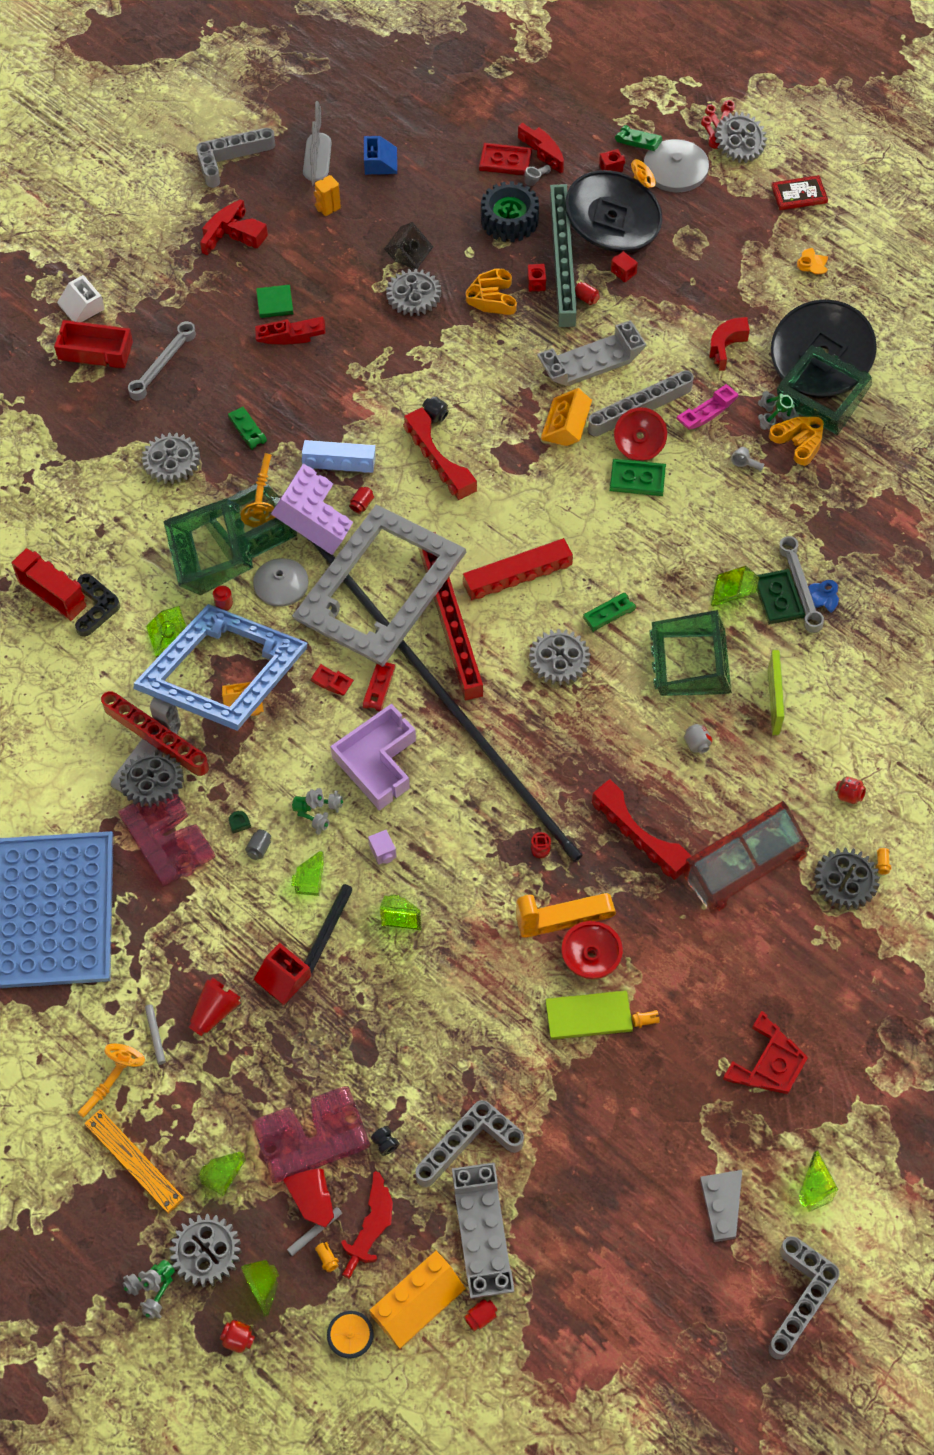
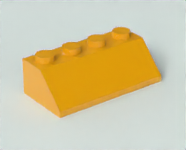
(417, 1299)

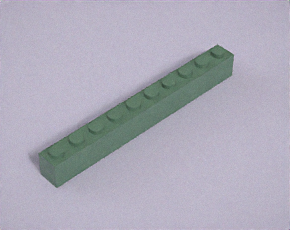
(562, 257)

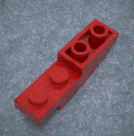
(546, 147)
(218, 225)
(285, 333)

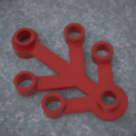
(726, 108)

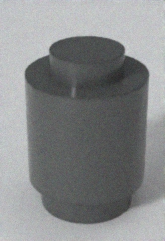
(258, 844)

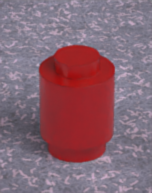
(587, 293)
(361, 500)
(223, 597)
(481, 1314)

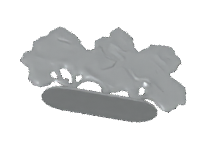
(317, 151)

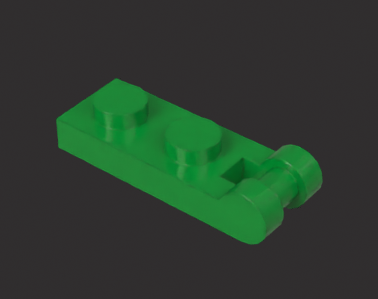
(638, 138)
(247, 427)
(609, 611)

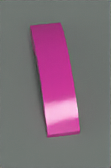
(708, 410)

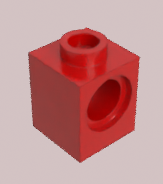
(612, 161)
(624, 266)
(536, 277)

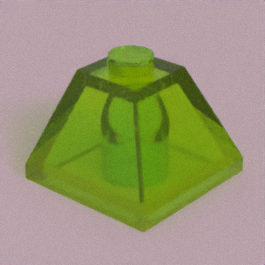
(734, 585)
(165, 629)
(399, 913)
(818, 1185)
(262, 1282)

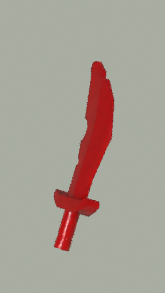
(373, 1225)

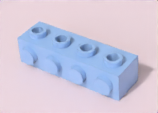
(338, 456)

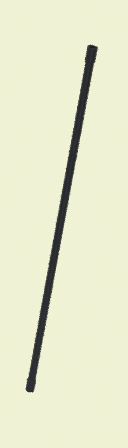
(568, 846)

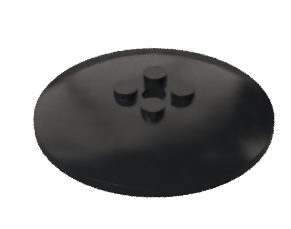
(614, 193)
(829, 326)

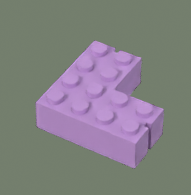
(306, 513)
(368, 755)

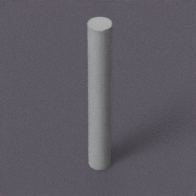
(155, 1034)
(307, 1237)

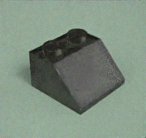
(409, 246)

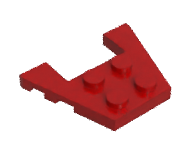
(777, 1065)

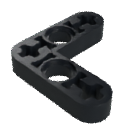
(101, 605)

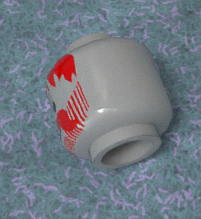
(698, 738)

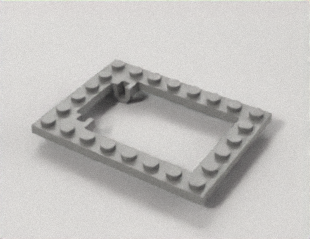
(378, 646)

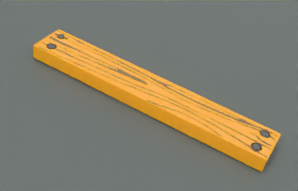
(134, 1161)

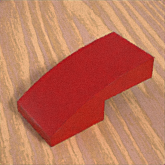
(331, 681)

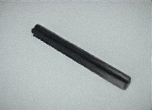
(328, 926)

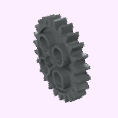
(151, 779)
(830, 870)

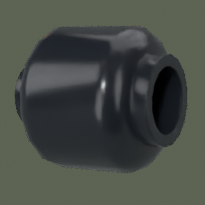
(436, 409)

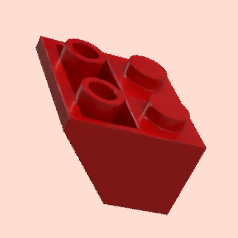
(282, 974)

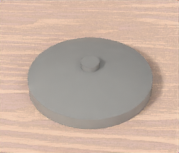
(677, 165)

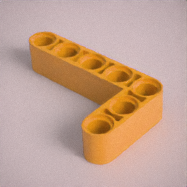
(561, 916)

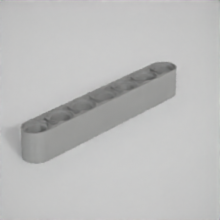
(650, 397)

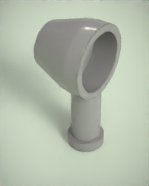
(533, 174)
(741, 459)

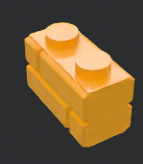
(327, 195)

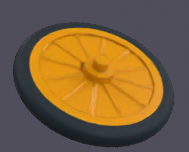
(350, 1334)

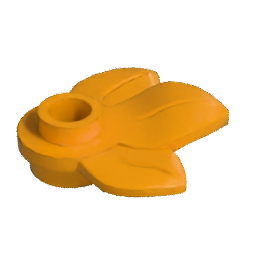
(812, 262)

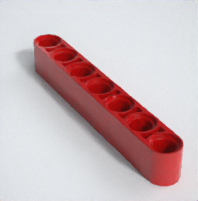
(157, 740)

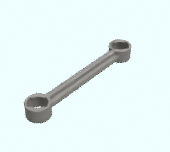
(161, 361)
(801, 584)

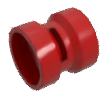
(542, 849)

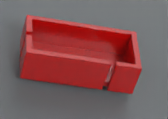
(93, 344)
(49, 583)

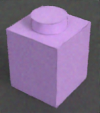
(382, 847)

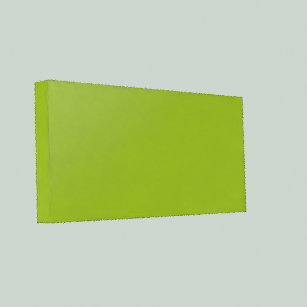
(775, 692)
(588, 1015)

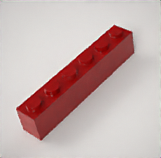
(517, 569)

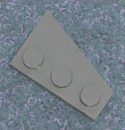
(722, 1203)

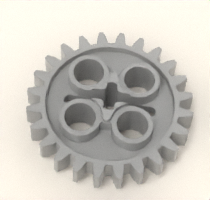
(740, 137)
(413, 292)
(171, 458)
(559, 657)
(190, 1263)

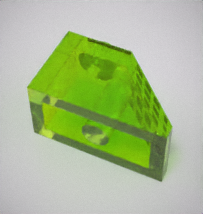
(309, 875)
(221, 1172)

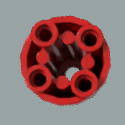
(212, 1006)

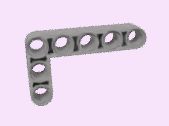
(229, 148)
(166, 715)
(465, 1138)
(807, 1299)

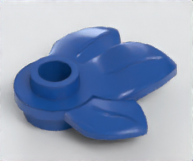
(824, 597)

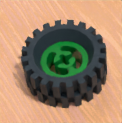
(496, 210)

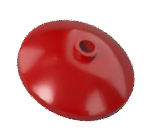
(640, 421)
(596, 939)

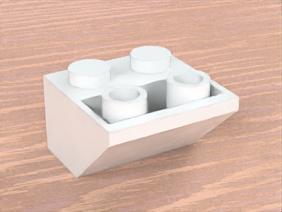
(80, 300)

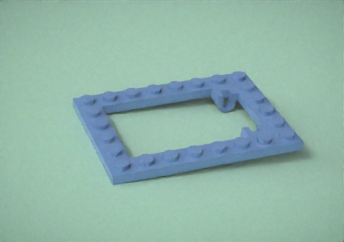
(211, 621)

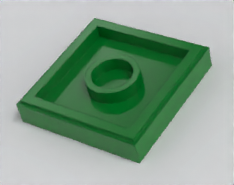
(274, 301)

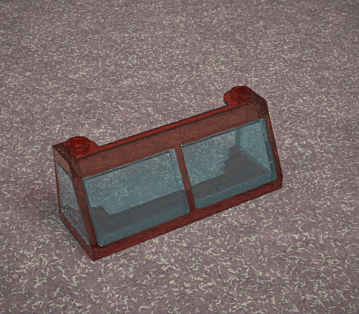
(745, 856)

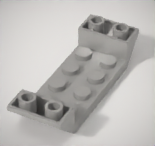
(594, 357)
(482, 1230)

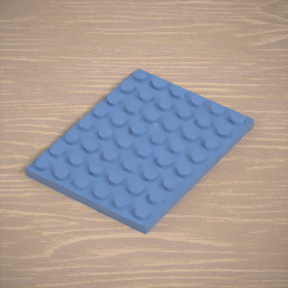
(56, 909)

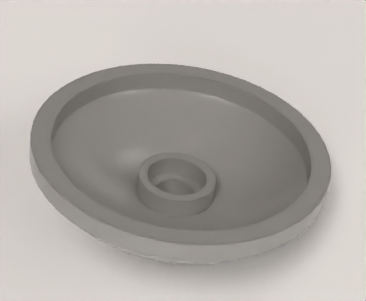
(280, 589)

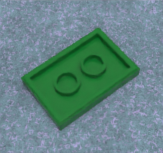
(637, 477)

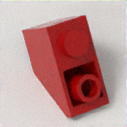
(248, 231)

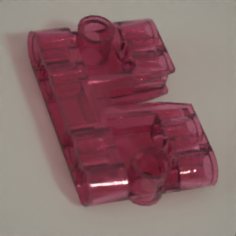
(167, 852)
(299, 1153)

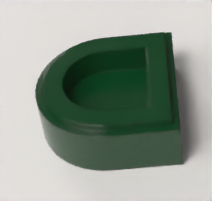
(239, 821)

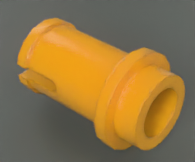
(883, 861)
(641, 1019)
(329, 1262)

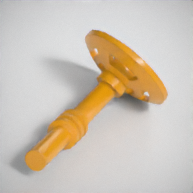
(642, 174)
(257, 506)
(122, 1059)

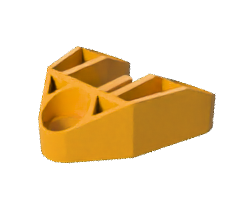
(487, 293)
(802, 434)

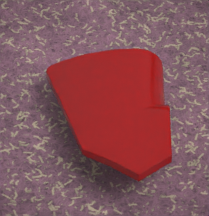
(311, 1196)

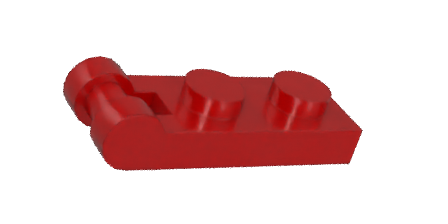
(379, 686)

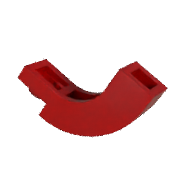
(725, 334)

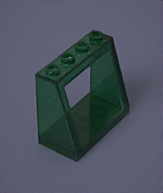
(807, 407)
(260, 538)
(184, 553)
(693, 625)

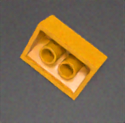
(567, 418)

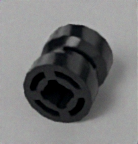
(385, 1141)

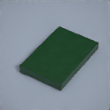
(779, 597)

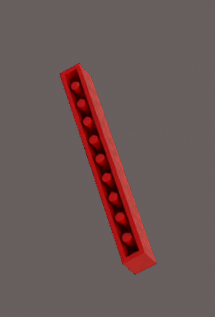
(455, 635)

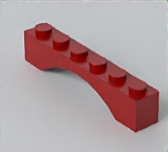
(458, 478)
(667, 855)

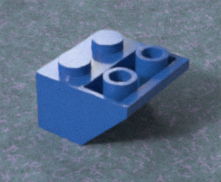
(379, 156)

